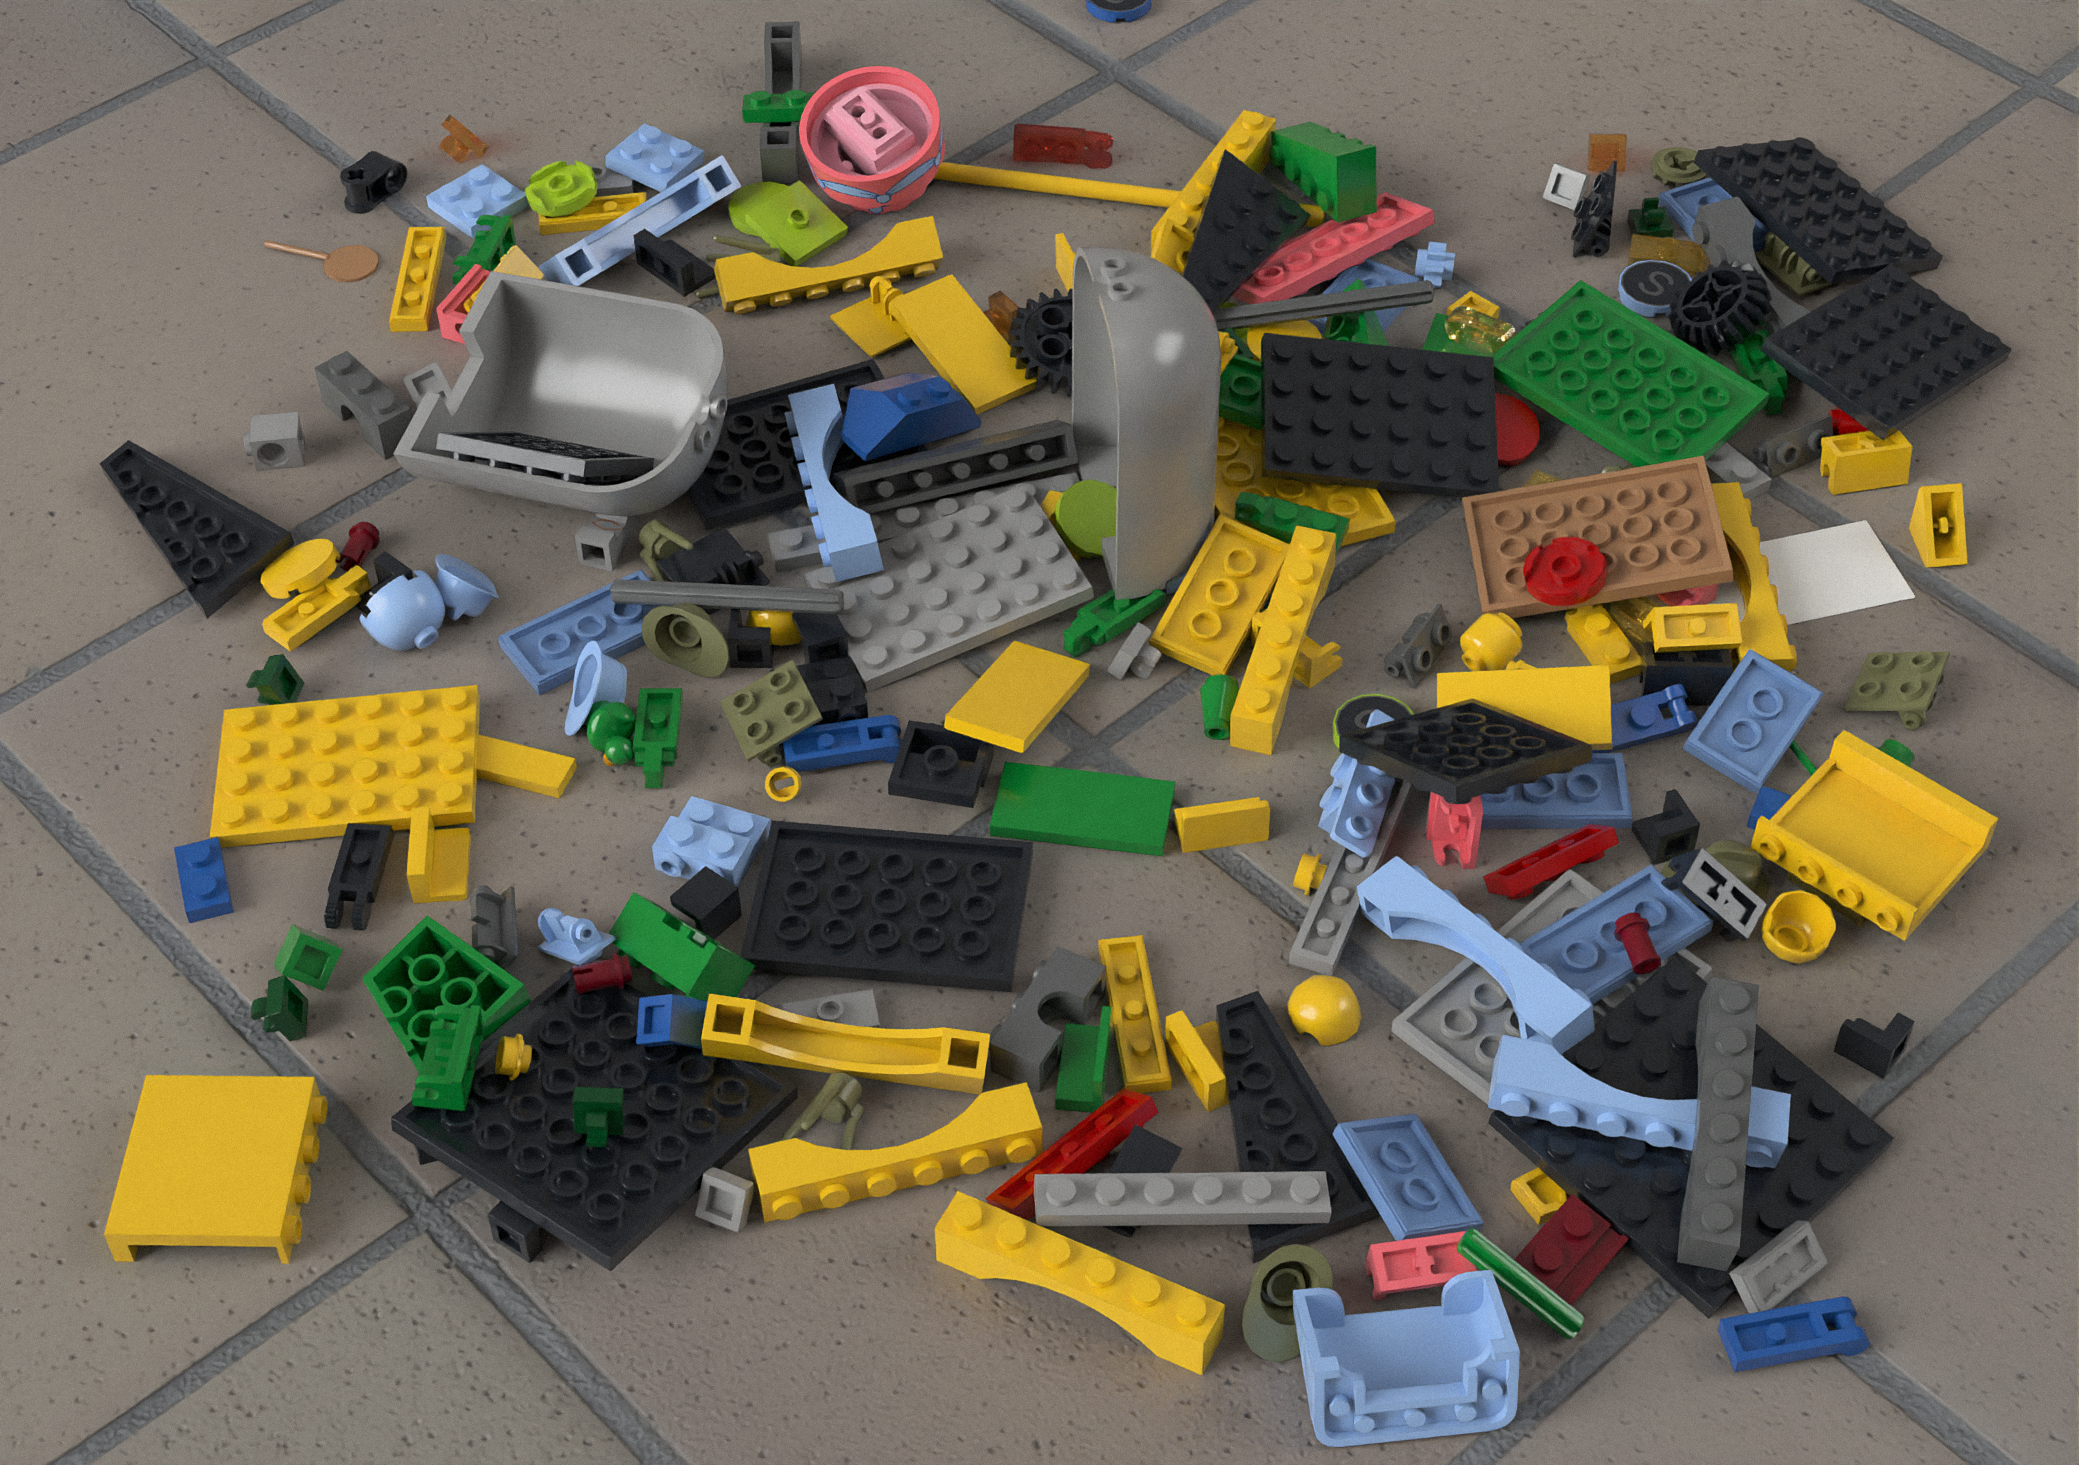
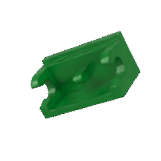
(488, 246)
(450, 1058)

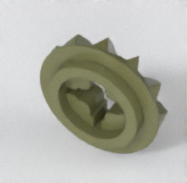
(1682, 160)

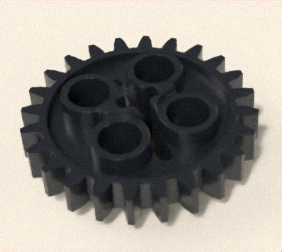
(1043, 340)

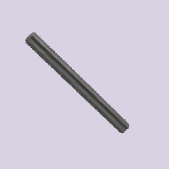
(1324, 305)
(728, 596)

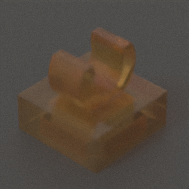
(460, 141)
(1604, 149)
(1001, 312)

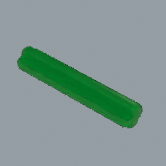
(1520, 1284)

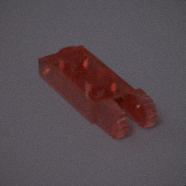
(1061, 145)

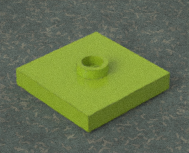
(796, 224)

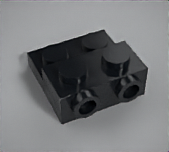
(835, 689)
(940, 765)

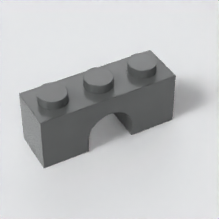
(353, 390)
(1060, 988)

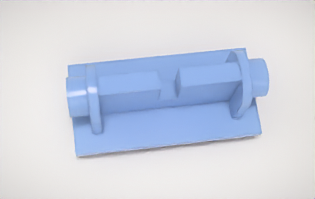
(571, 937)

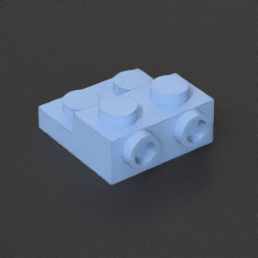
(710, 837)

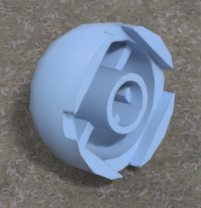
(405, 613)

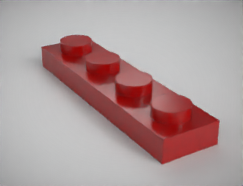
(1076, 1150)

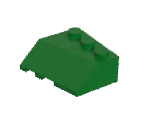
(436, 970)

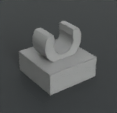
(1566, 185)
(1135, 655)
(725, 1199)

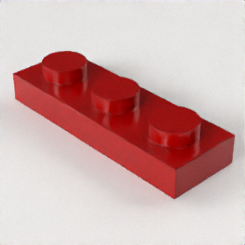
(1551, 861)

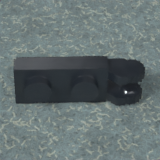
(358, 873)

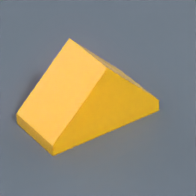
(1940, 525)

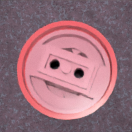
(873, 138)

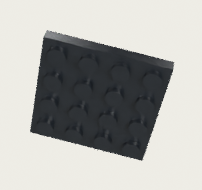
(544, 456)
(1465, 750)

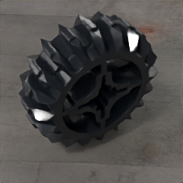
(1720, 307)

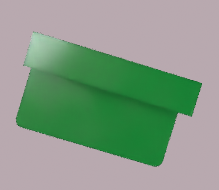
(1084, 1065)

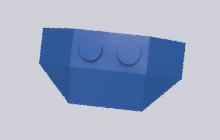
(904, 414)

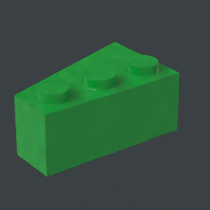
(677, 951)

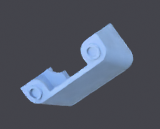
(1408, 1368)

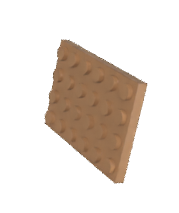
(1648, 521)

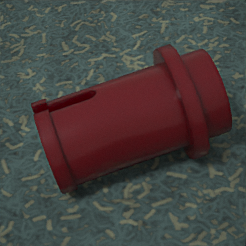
(362, 539)
(1633, 933)
(602, 974)

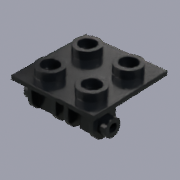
(1595, 215)
(715, 561)

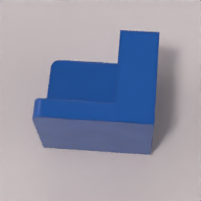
(670, 1021)

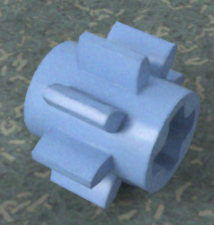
(1435, 264)

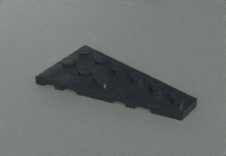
(1238, 230)
(199, 531)
(1282, 1122)

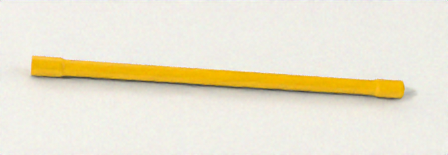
(1076, 187)

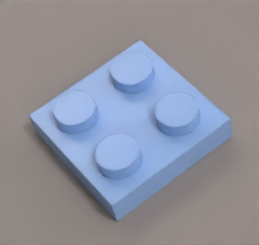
(654, 158)
(476, 195)

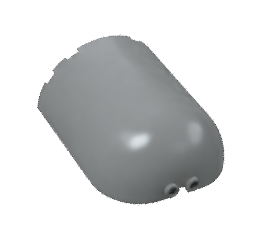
(584, 373)
(1145, 410)

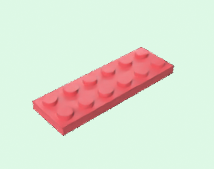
(1334, 248)

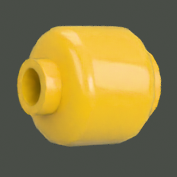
(1491, 642)

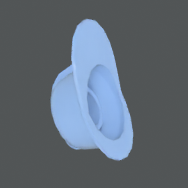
(463, 587)
(595, 679)

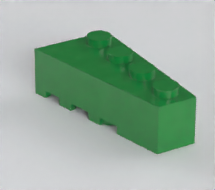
(1328, 168)

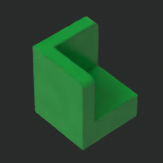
(308, 957)

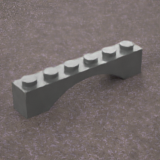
(782, 73)
(1727, 234)
(1718, 1159)

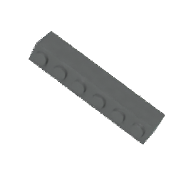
(958, 467)

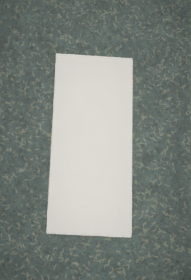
(1825, 574)

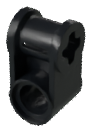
(372, 181)

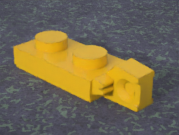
(316, 608)
(1603, 641)

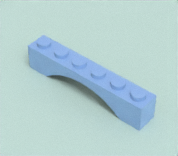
(655, 215)
(847, 530)
(1413, 908)
(1542, 1084)

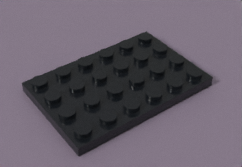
(1817, 209)
(1886, 351)
(1378, 416)
(755, 457)
(889, 906)

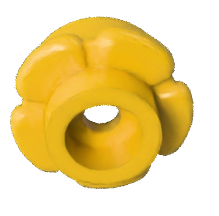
(1309, 873)
(512, 1056)

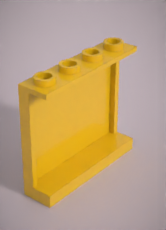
(1876, 836)
(217, 1163)

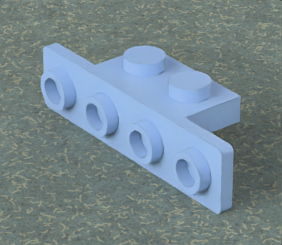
(1356, 800)

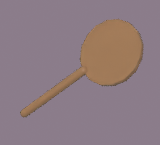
(343, 264)

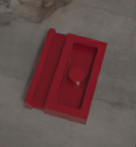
(1572, 1250)

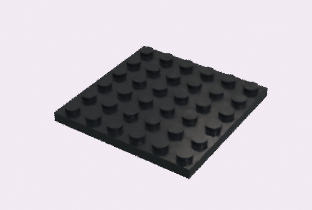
(520, 1135)
(1641, 1188)

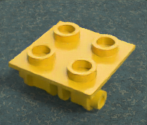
(871, 322)

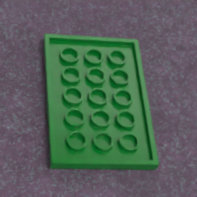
(1625, 381)

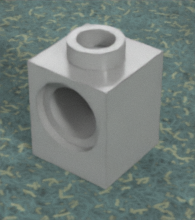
(276, 441)

